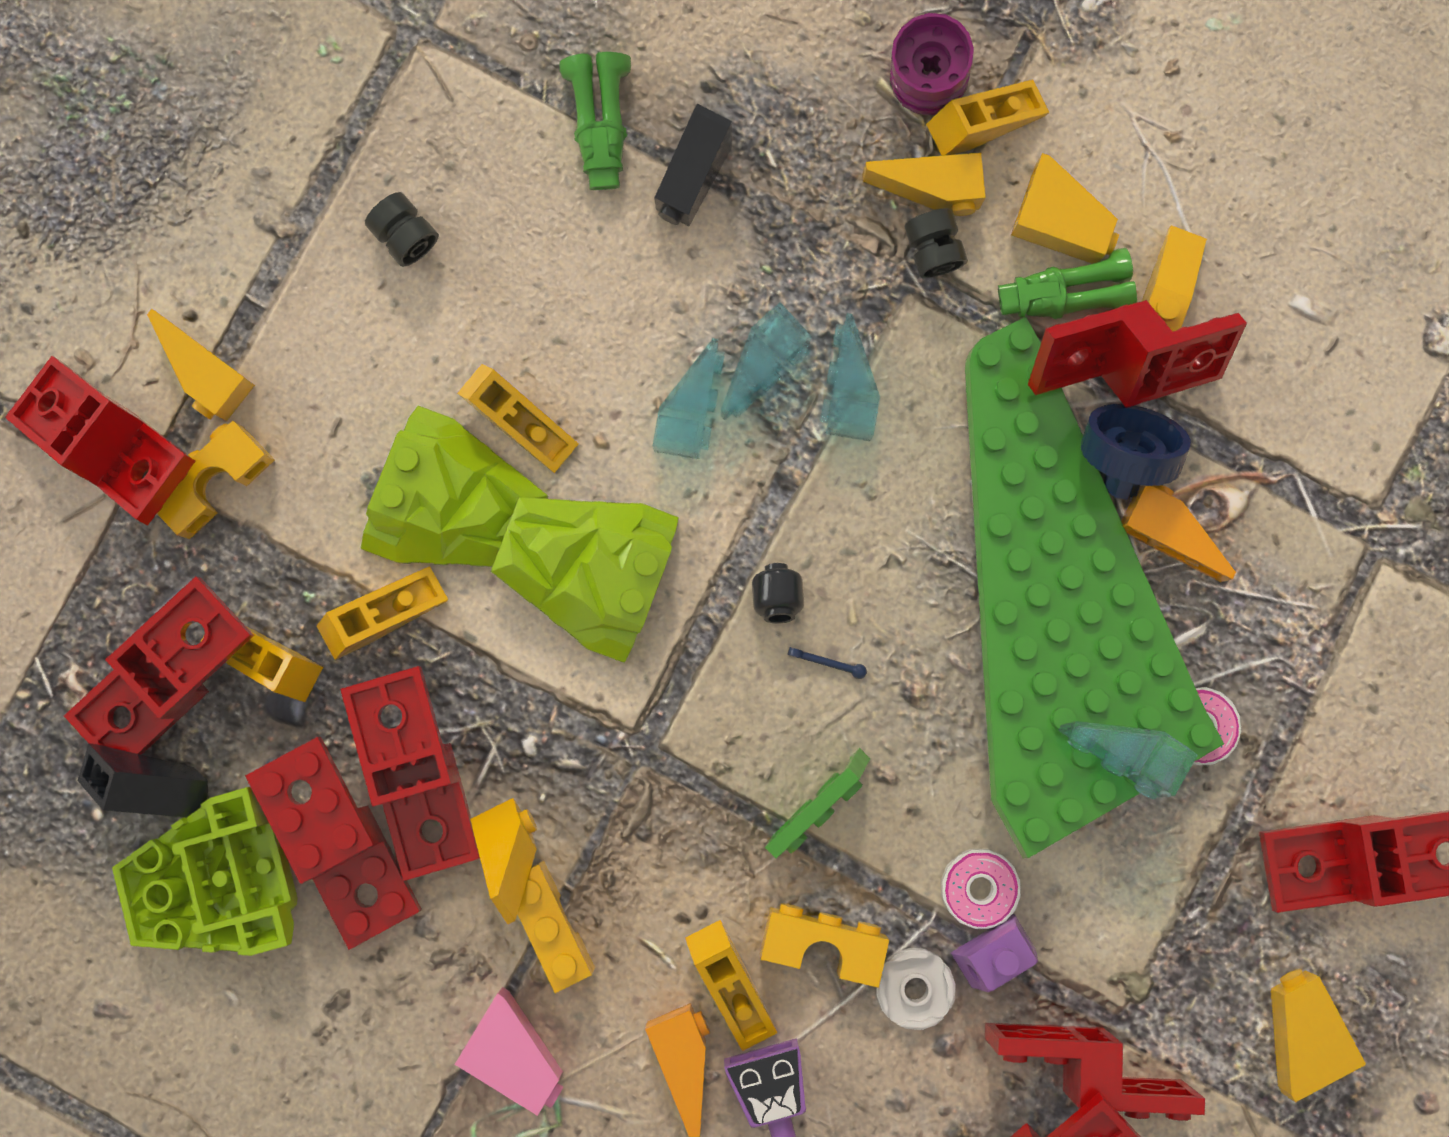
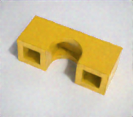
(229, 451)
(550, 932)
(791, 933)

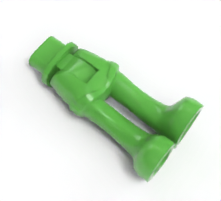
(598, 141)
(1046, 292)

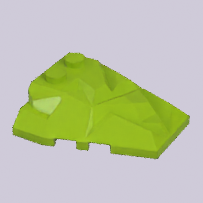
(442, 496)
(588, 566)
(210, 882)

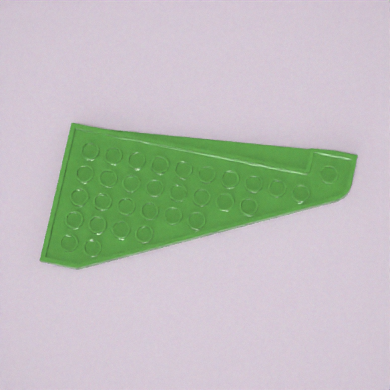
(1060, 606)

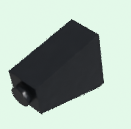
(694, 166)
(141, 783)

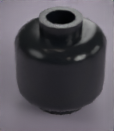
(778, 593)

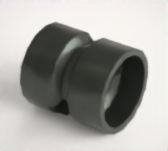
(397, 223)
(935, 241)

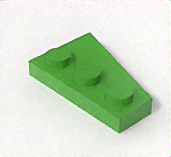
(818, 811)

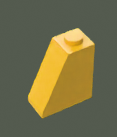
(1064, 215)
(1309, 1036)

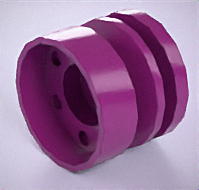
(929, 44)

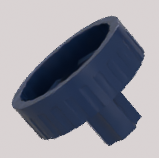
(1134, 448)

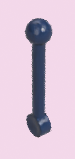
(858, 671)

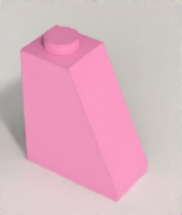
(512, 1056)

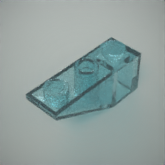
(768, 349)
(854, 391)
(683, 413)
(1144, 756)

